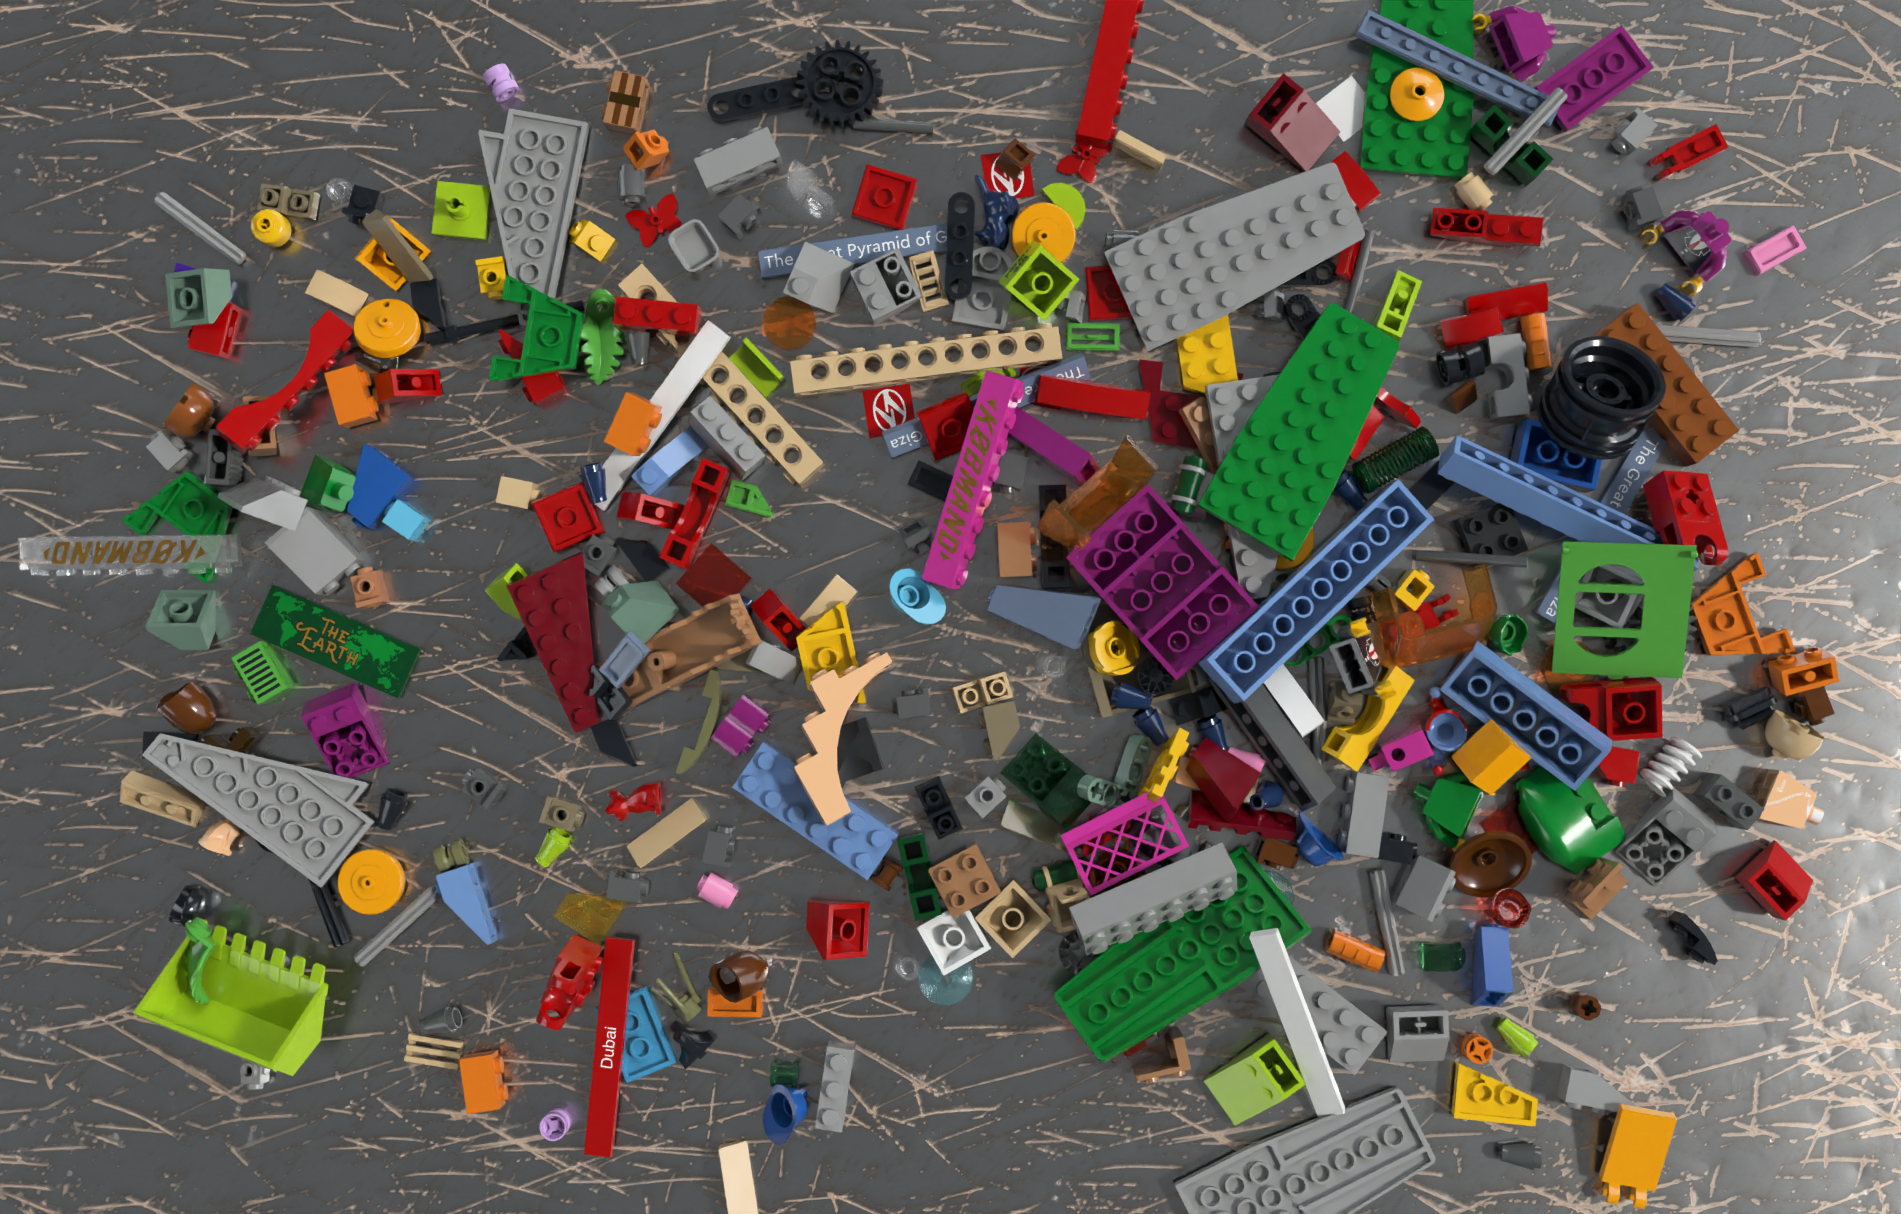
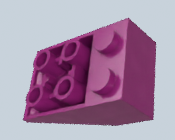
(344, 731)

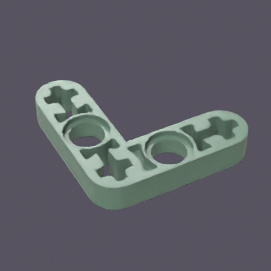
(1135, 757)

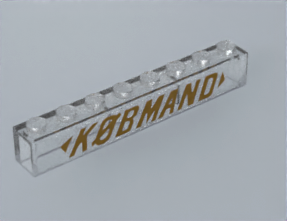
(130, 552)

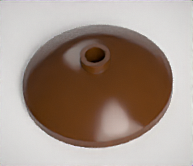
(1490, 863)

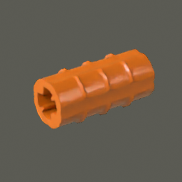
(1537, 341)
(1355, 951)

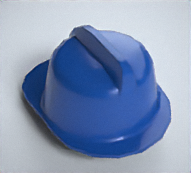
(1315, 845)
(783, 1112)

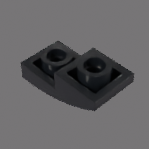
(938, 807)
(1696, 940)

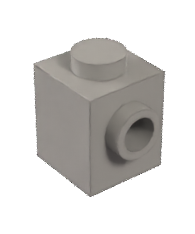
(986, 795)

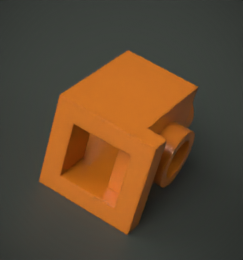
(653, 146)

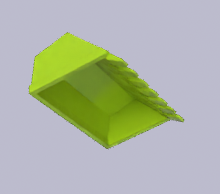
(254, 1003)

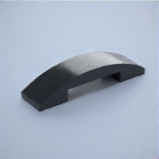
(1053, 554)

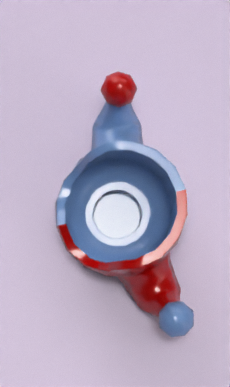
(1443, 731)

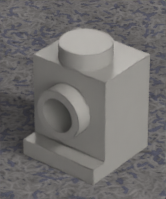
(1633, 132)
(170, 451)

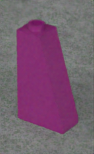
(1053, 448)

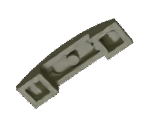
(713, 690)

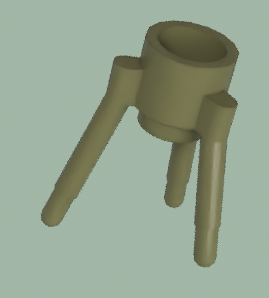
(685, 1006)

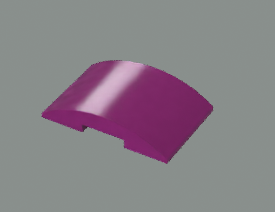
(1162, 582)

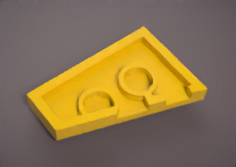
(1490, 1100)

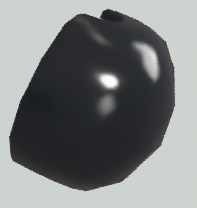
(188, 906)

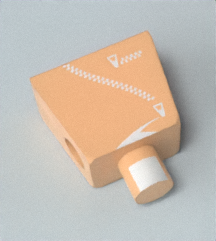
(1787, 801)

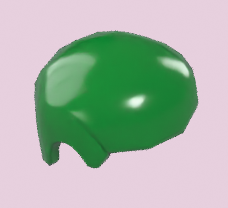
(1508, 634)

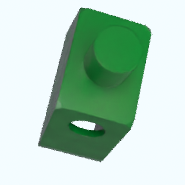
(328, 485)

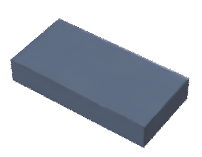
(624, 660)

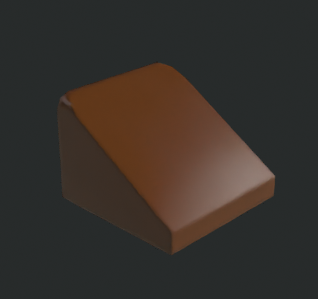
(1014, 159)
(1462, 397)

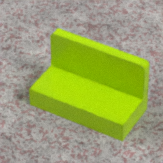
(757, 368)

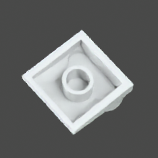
(953, 939)

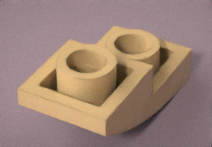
(336, 293)
(828, 597)
(981, 692)

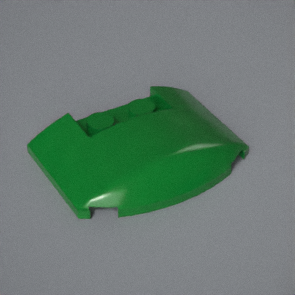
(1567, 823)

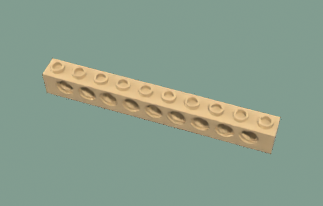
(805, 384)
(808, 464)

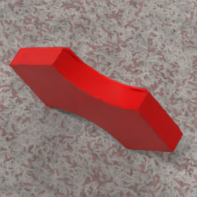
(1397, 409)

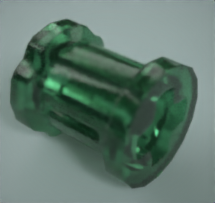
(784, 1074)

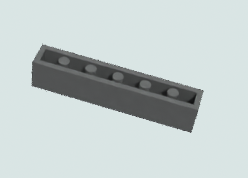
(1280, 747)

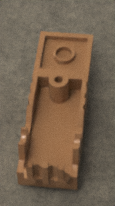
(692, 648)

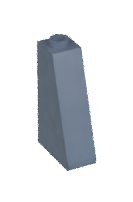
(1051, 613)

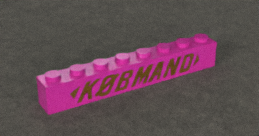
(973, 480)

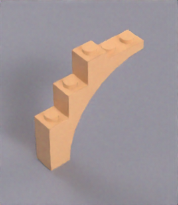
(835, 696)

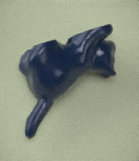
(998, 209)

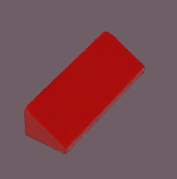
(1512, 302)

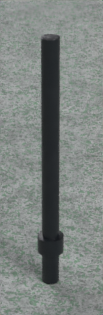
(453, 333)

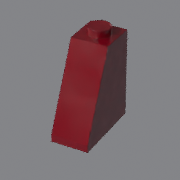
(1221, 777)

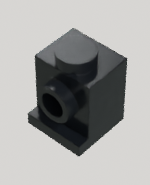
(1397, 848)

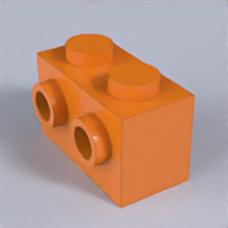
(351, 396)
(633, 424)
(1803, 671)
(483, 1081)

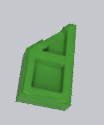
(747, 498)

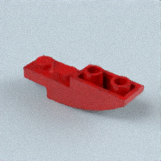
(1486, 228)

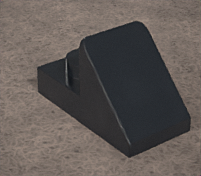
(1196, 705)

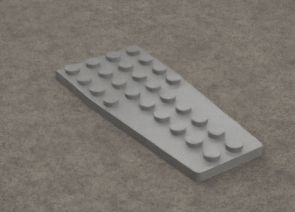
(1232, 252)
(1317, 1166)

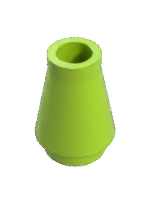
(553, 845)
(1517, 1038)

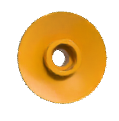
(1411, 105)

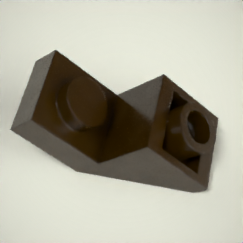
(239, 740)

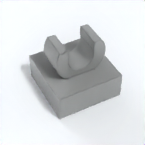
(1074, 306)

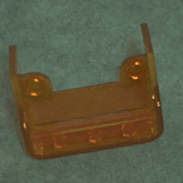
(1098, 497)
(1409, 643)

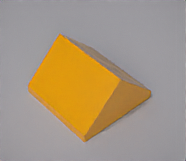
(380, 264)
(1490, 757)

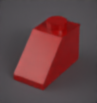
(218, 337)
(407, 385)
(649, 510)
(778, 618)
(1619, 766)

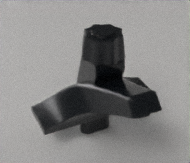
(692, 1044)

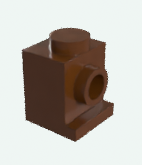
(1813, 705)
(1276, 854)

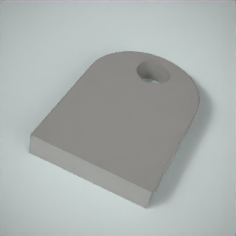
(988, 300)

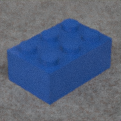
(1543, 455)

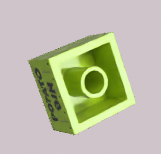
(1039, 280)

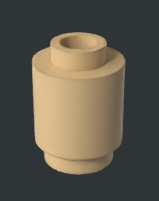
(1474, 192)

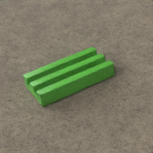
(1085, 337)

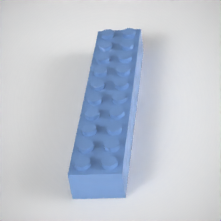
(1316, 591)

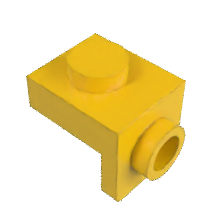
(590, 239)

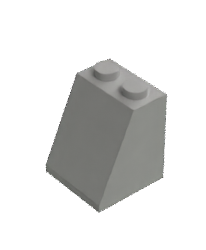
(316, 552)

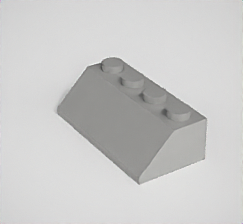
(267, 500)

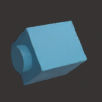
(405, 519)

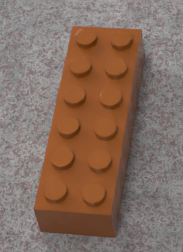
(1688, 413)

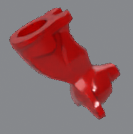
(642, 799)

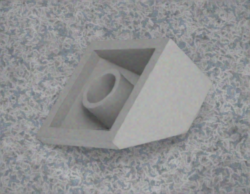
(818, 277)

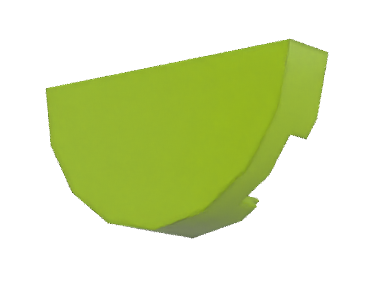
(1068, 199)

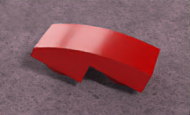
(1357, 182)
(1472, 326)

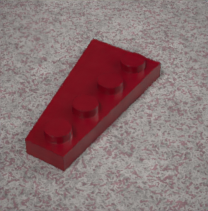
(1246, 819)

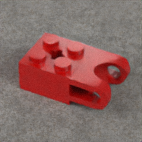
(1687, 513)
(1607, 703)
(570, 981)

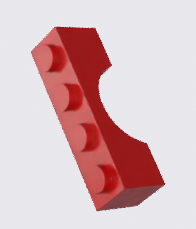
(701, 503)

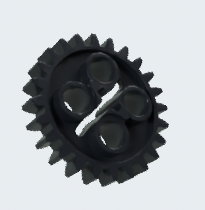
(844, 61)

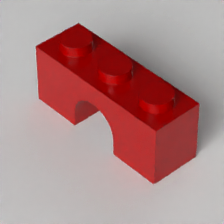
(645, 314)

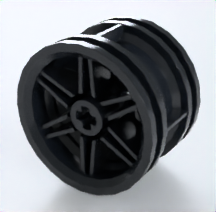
(1601, 397)

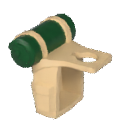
(1064, 889)

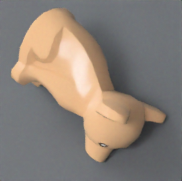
(220, 836)

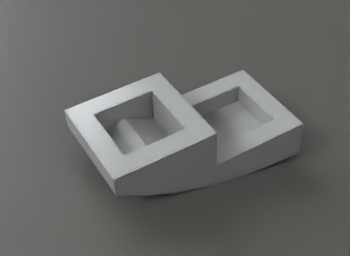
(775, 662)

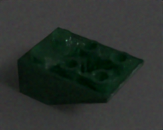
(1048, 781)

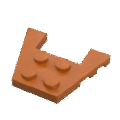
(1726, 620)

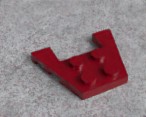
(1164, 418)

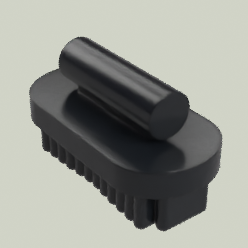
(1750, 708)

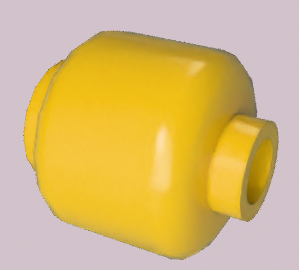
(271, 228)

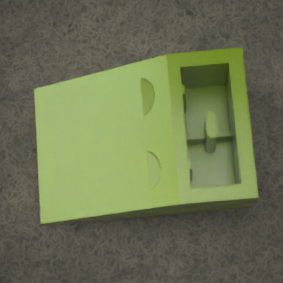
(1254, 1080)

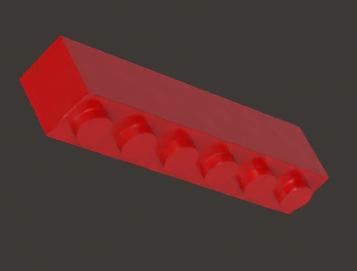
(1107, 73)

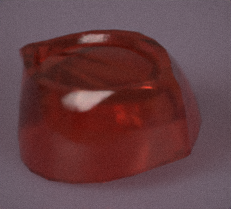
(1509, 908)

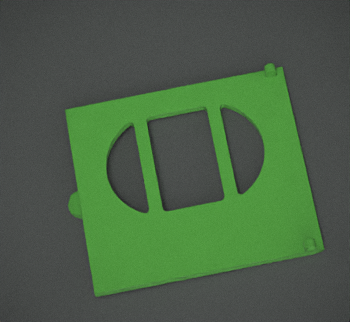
(1667, 592)

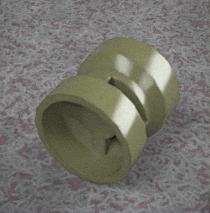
(451, 855)

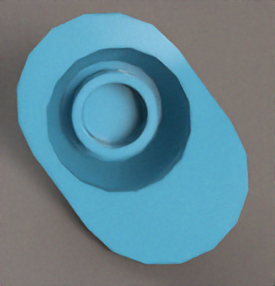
(916, 597)

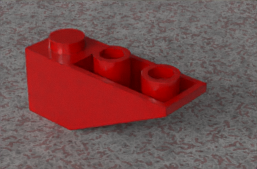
(540, 387)

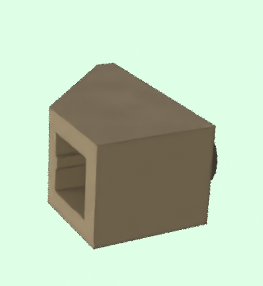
(1001, 725)

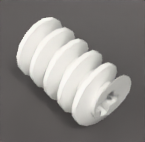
(1669, 764)

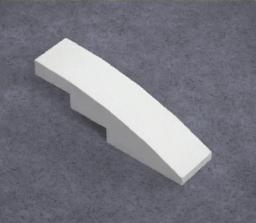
(1293, 701)

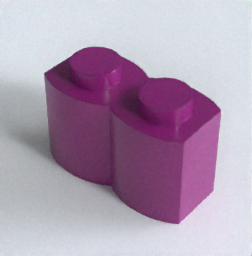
(741, 726)

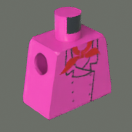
(1413, 746)

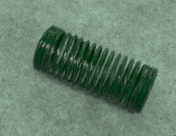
(1366, 478)

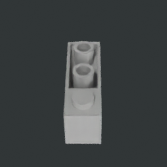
(1586, 1088)

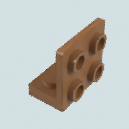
(964, 880)
(1596, 887)
(1173, 1066)

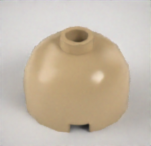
(1791, 737)

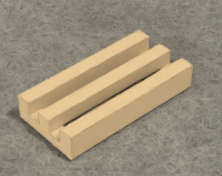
(1139, 150)
(411, 1047)

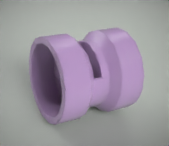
(499, 79)
(552, 1129)

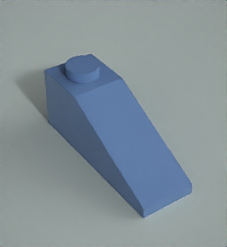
(669, 462)
(465, 897)

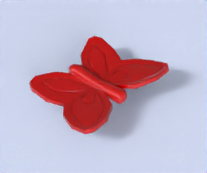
(1083, 161)
(656, 221)

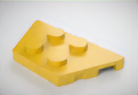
(1207, 356)
(828, 646)

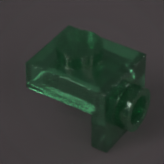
(1442, 956)

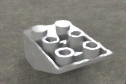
(1666, 837)

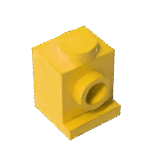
(492, 266)
(1421, 589)

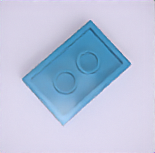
(646, 1040)

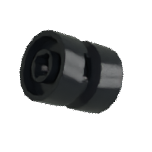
(1465, 361)

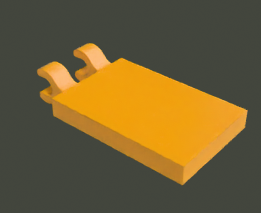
(1636, 1153)

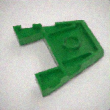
(550, 335)
(188, 507)

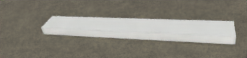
(671, 397)
(1297, 1022)

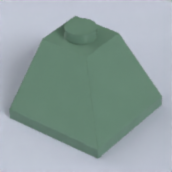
(197, 296)
(640, 608)
(184, 618)

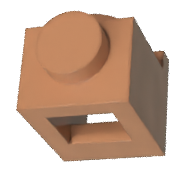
(377, 593)

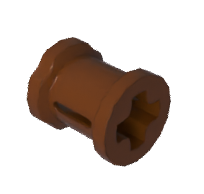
(886, 873)
(1593, 1009)

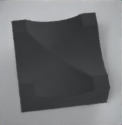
(1491, 532)
(856, 751)

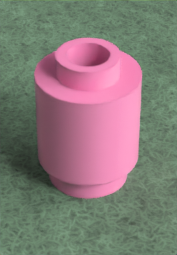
(716, 890)

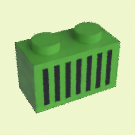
(262, 673)

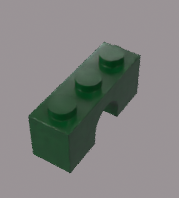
(1494, 130)
(921, 886)

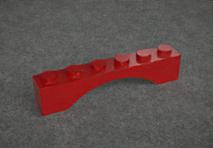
(248, 422)

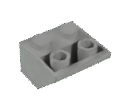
(885, 286)
(1424, 887)
(1417, 1033)

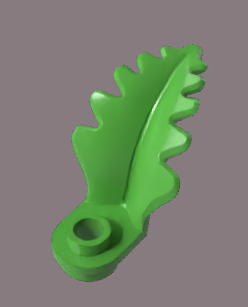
(601, 336)
(197, 956)

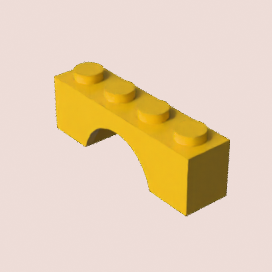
(1353, 743)

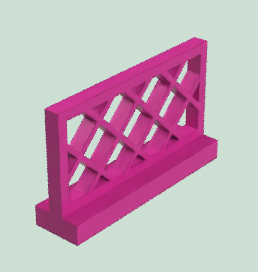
(1112, 819)

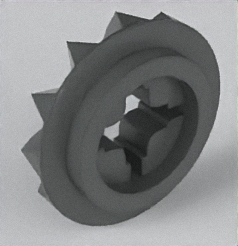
(1069, 959)

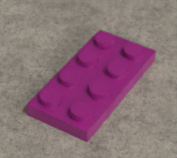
(1596, 77)

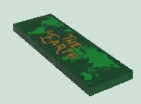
(336, 641)

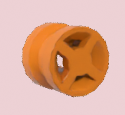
(1482, 1048)

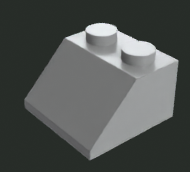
(1610, 607)

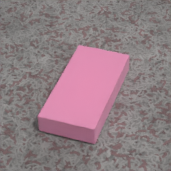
(1775, 250)

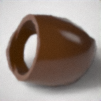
(188, 708)
(749, 973)

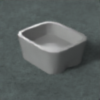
(694, 246)

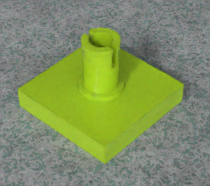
(462, 211)

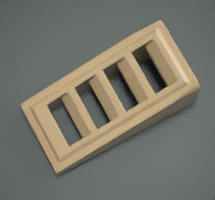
(923, 258)

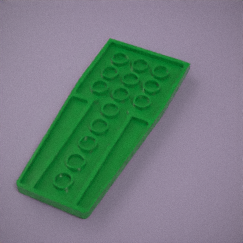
(1430, 146)
(1301, 433)
(1177, 966)

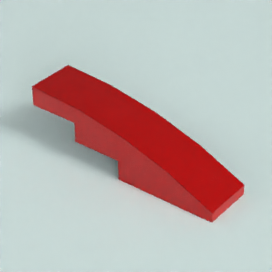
(1092, 396)

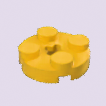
(1100, 648)

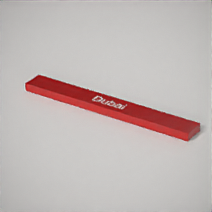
(609, 1046)

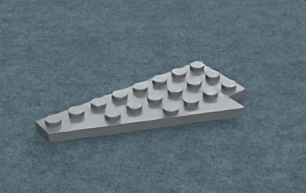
(533, 191)
(1229, 409)
(286, 807)

